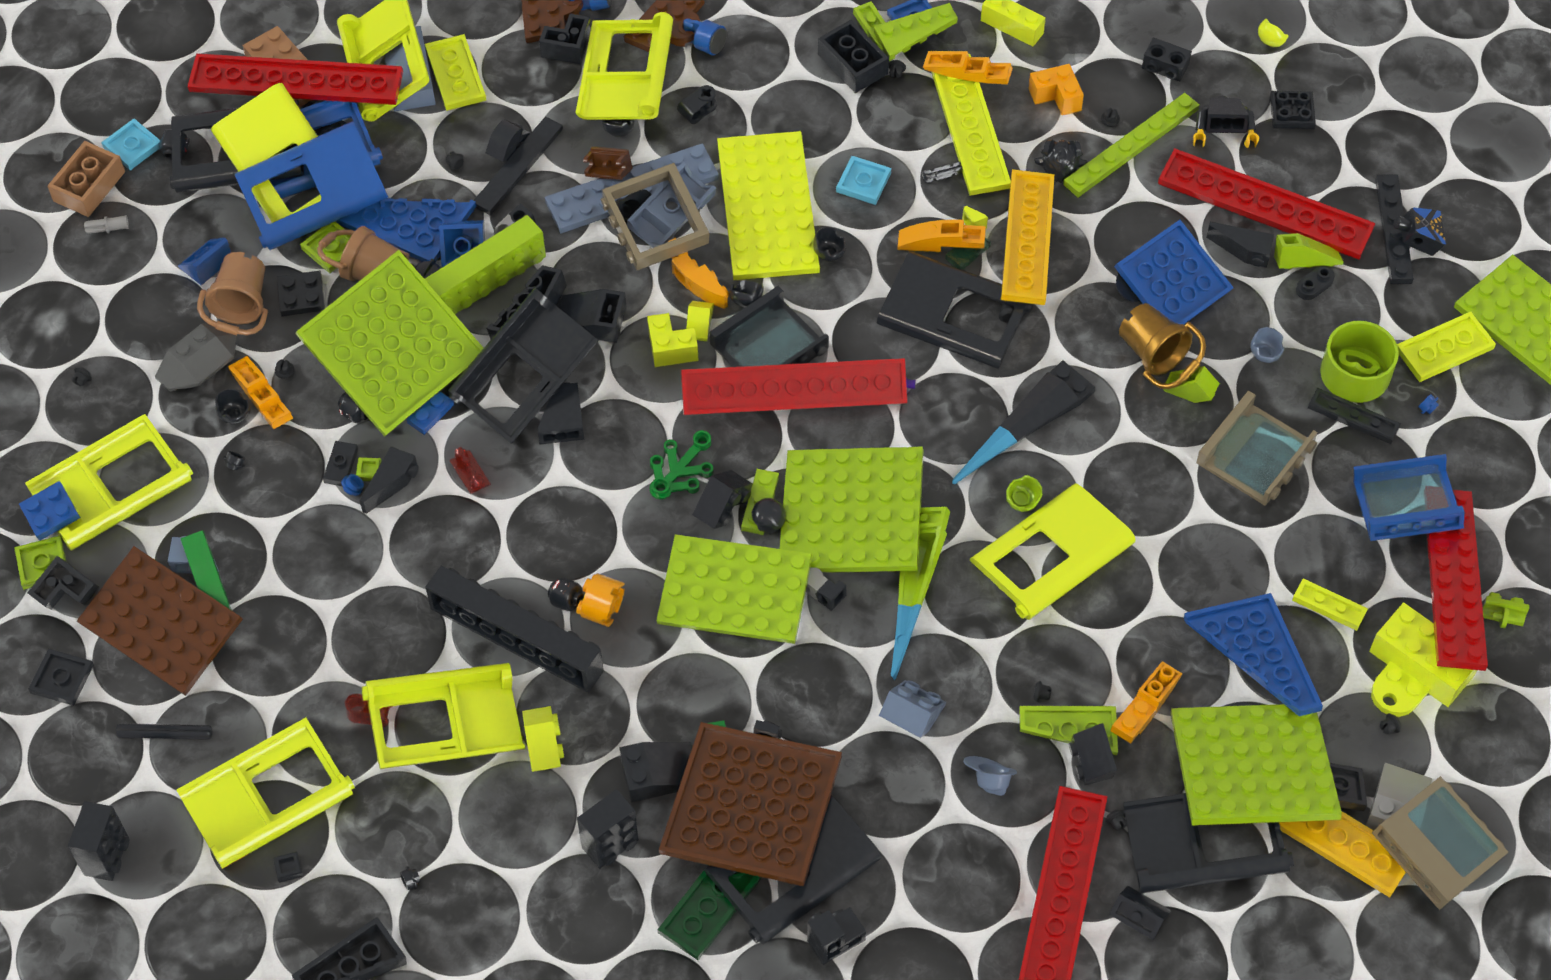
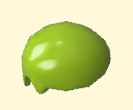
(1024, 493)

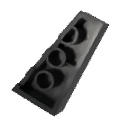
(546, 280)
(357, 957)

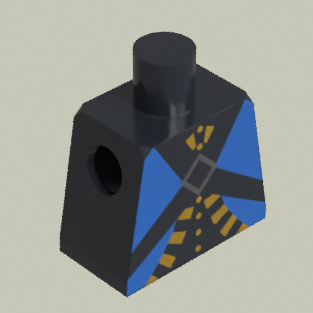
(1422, 230)

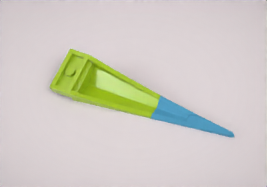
(915, 584)

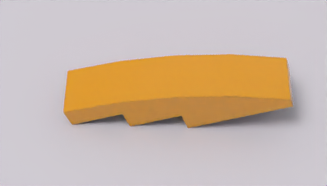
(961, 66)
(260, 392)

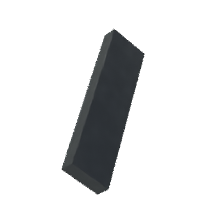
(1354, 415)

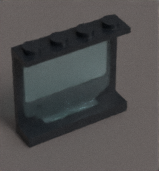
(767, 335)

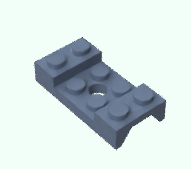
(656, 222)

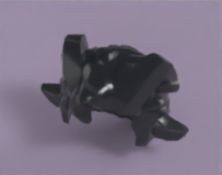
(1061, 158)

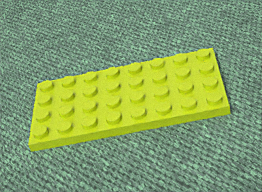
(767, 205)

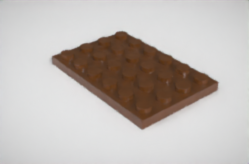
(159, 620)

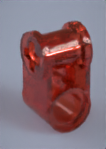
(363, 716)

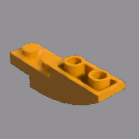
(941, 233)
(699, 280)
(1146, 703)

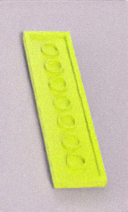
(972, 134)

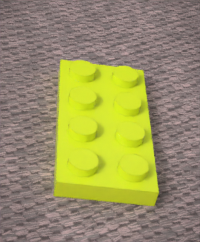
(455, 72)
(1445, 346)

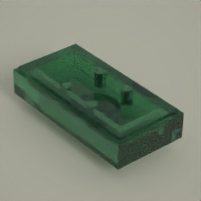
(964, 256)

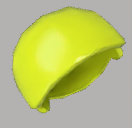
(1271, 34)

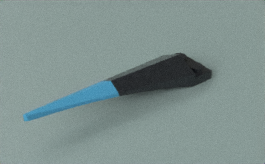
(1050, 398)

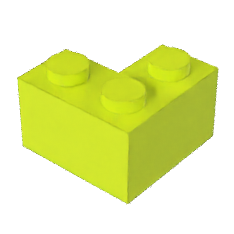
(671, 346)
(541, 733)

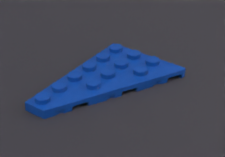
(410, 224)
(1261, 645)

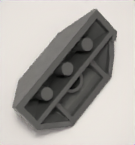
(196, 358)

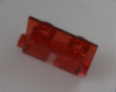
(469, 470)

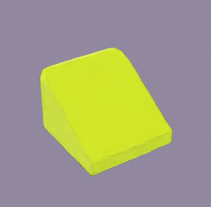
(973, 217)

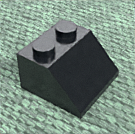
(1093, 755)

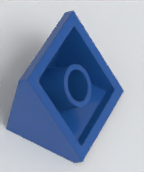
(206, 260)

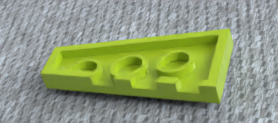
(905, 32)
(1064, 721)

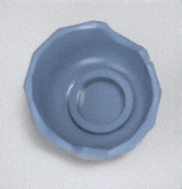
(1267, 345)

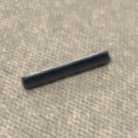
(163, 731)

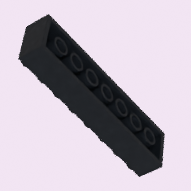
(515, 628)

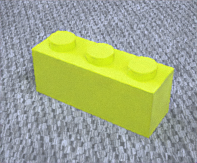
(1013, 20)

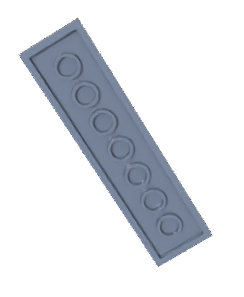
(583, 204)

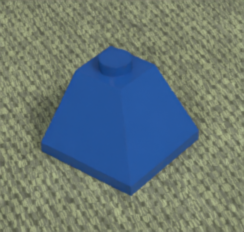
(459, 238)

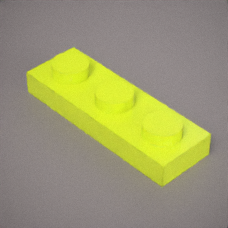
(1329, 604)

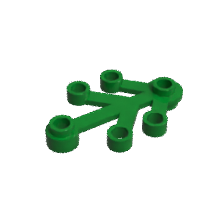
(680, 468)

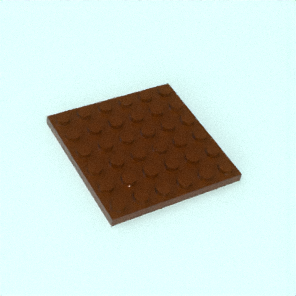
(751, 803)

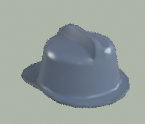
(990, 775)

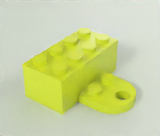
(1411, 670)

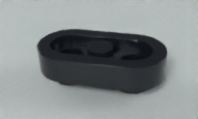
(1316, 281)

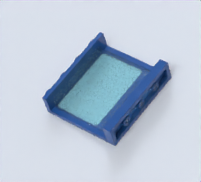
(1407, 498)

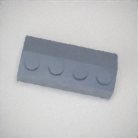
(425, 95)

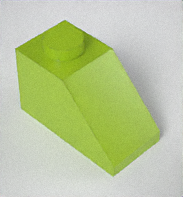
(1197, 388)

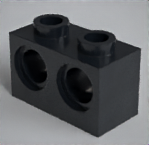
(1166, 59)

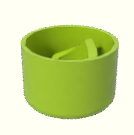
(1355, 344)

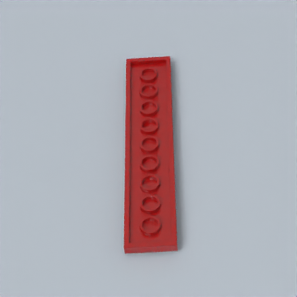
(300, 77)
(1266, 203)
(793, 386)
(1457, 593)
(1063, 886)

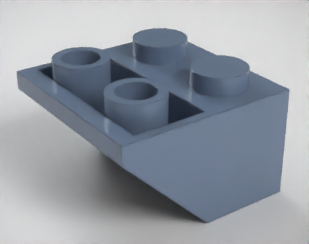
(912, 708)

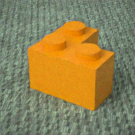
(1058, 85)

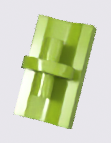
(1505, 611)

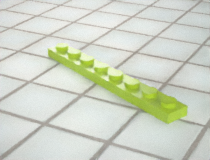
(1131, 145)

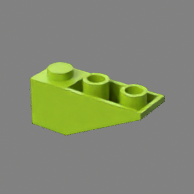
(1301, 251)

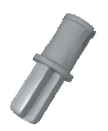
(106, 224)

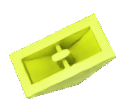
(700, 318)

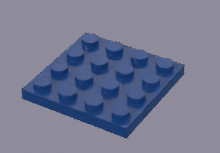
(1174, 274)

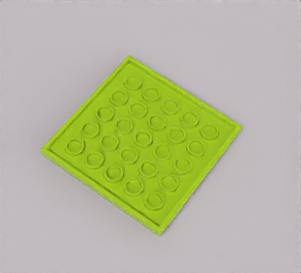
(390, 342)
(854, 508)
(1254, 765)

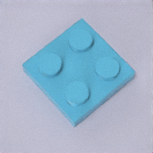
(132, 143)
(863, 180)

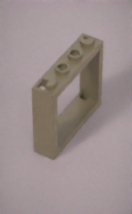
(670, 249)

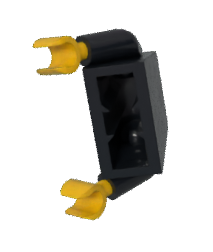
(1225, 116)

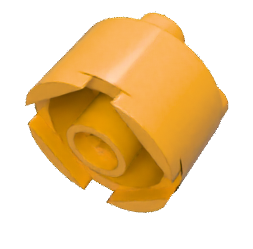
(601, 599)

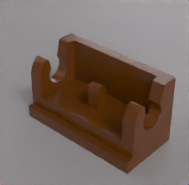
(608, 163)

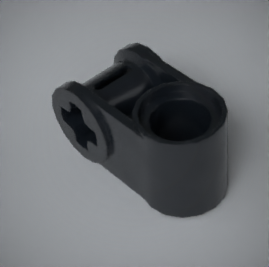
(698, 104)

